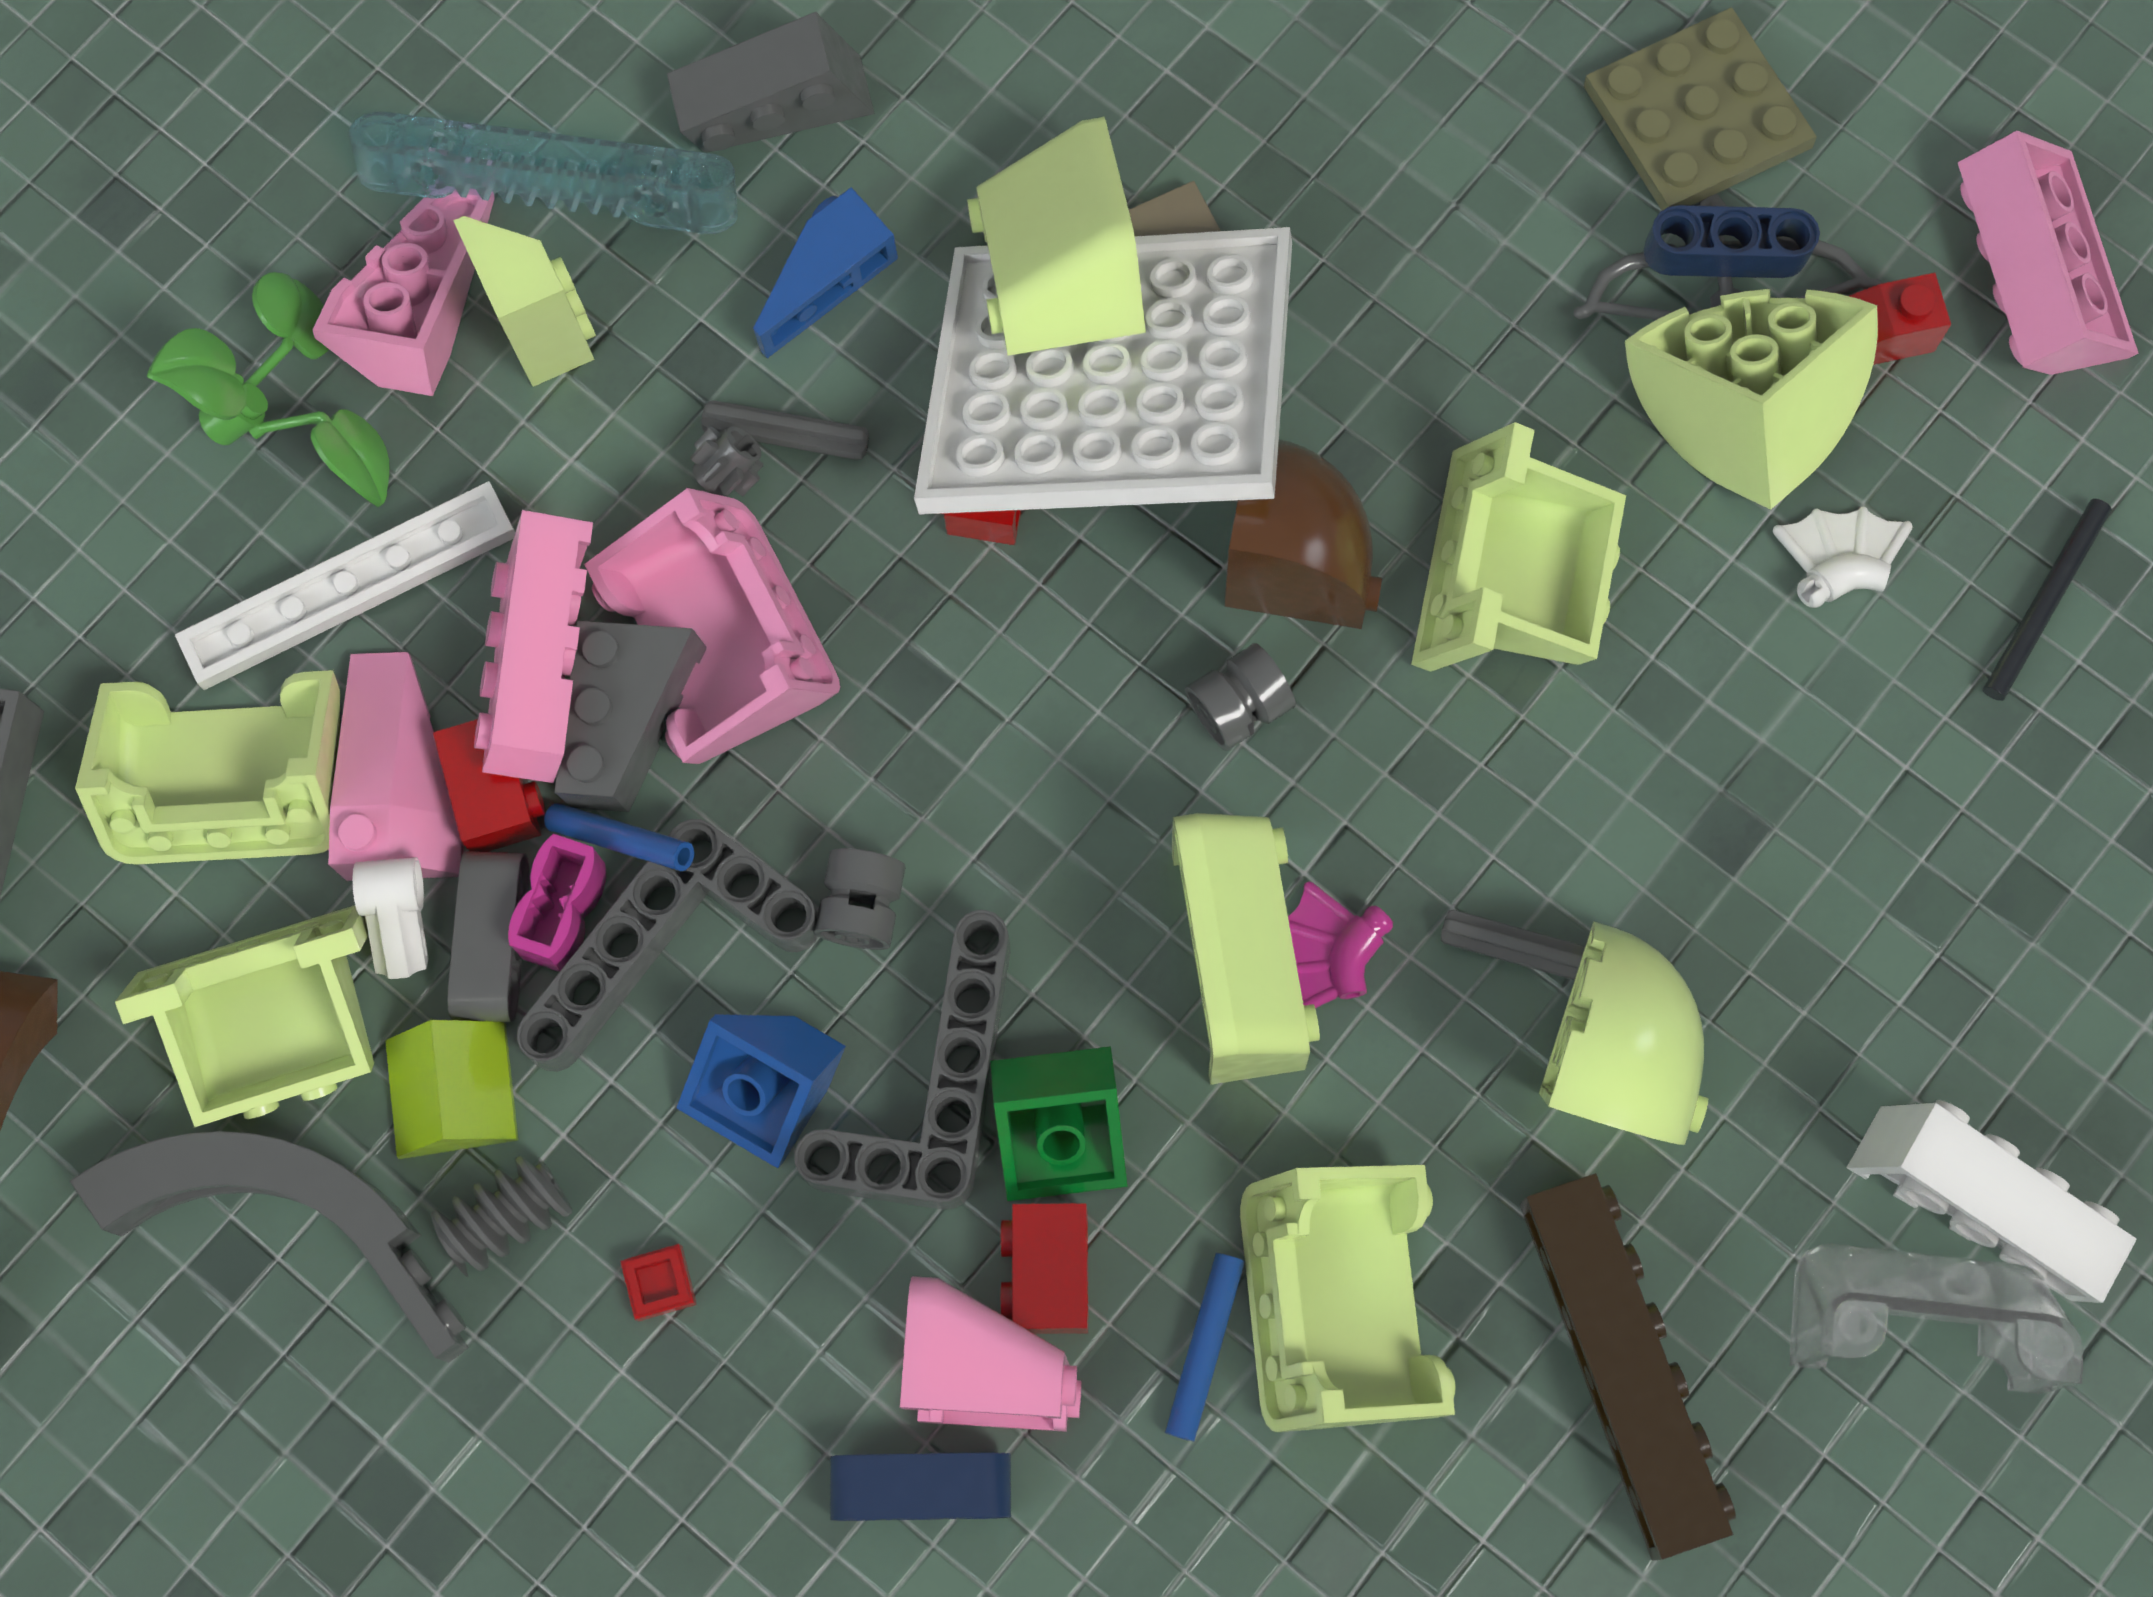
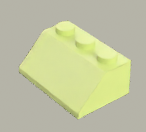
(530, 299)

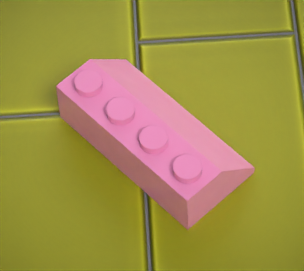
(2045, 256)

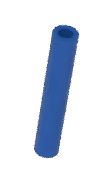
(619, 836)
(1204, 1347)

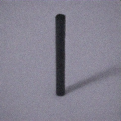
(2047, 599)

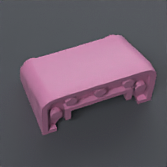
(714, 571)
(981, 1367)

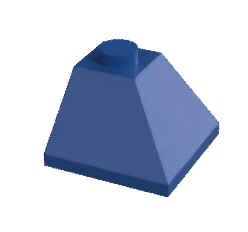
(760, 1080)

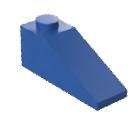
(831, 260)

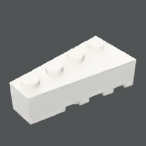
(1995, 1197)

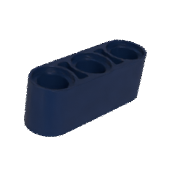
(1752, 226)
(920, 1486)

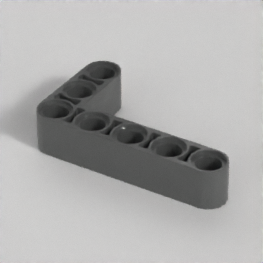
(654, 932)
(945, 1089)

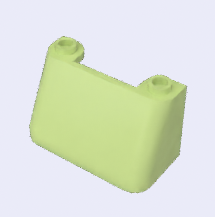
(1061, 245)
(211, 779)
(1339, 1298)

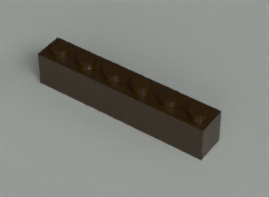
(1627, 1368)

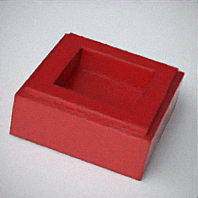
(658, 1282)

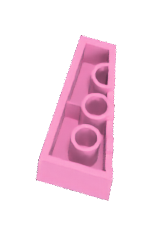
(533, 648)

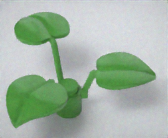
(204, 374)

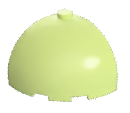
(1756, 384)
(1629, 1042)

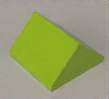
(450, 1087)

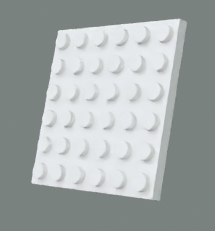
(1123, 417)

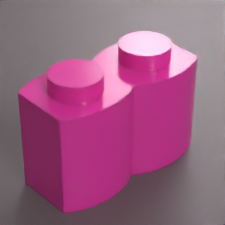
(565, 889)

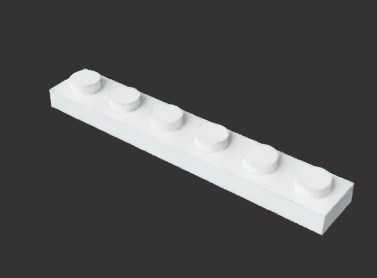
(345, 586)

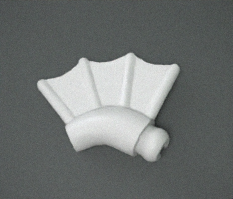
(1842, 552)

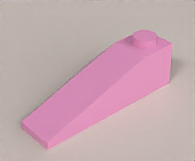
(408, 300)
(389, 774)

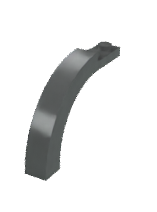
(206, 1164)

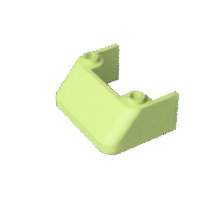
(1243, 945)

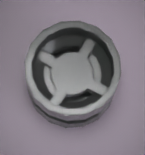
(1244, 694)
(864, 879)

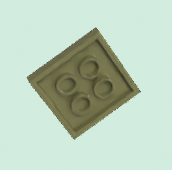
(1699, 111)

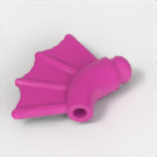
(1333, 946)

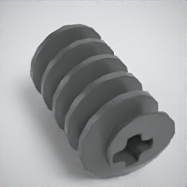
(500, 1214)

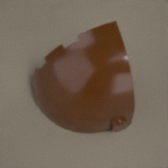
(1305, 548)

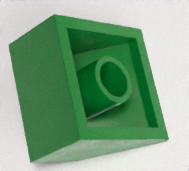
(1058, 1123)

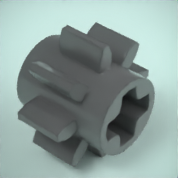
(727, 461)

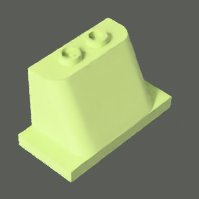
(1518, 558)
(259, 1017)

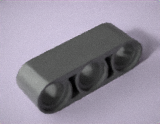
(483, 964)

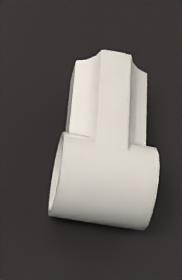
(392, 901)

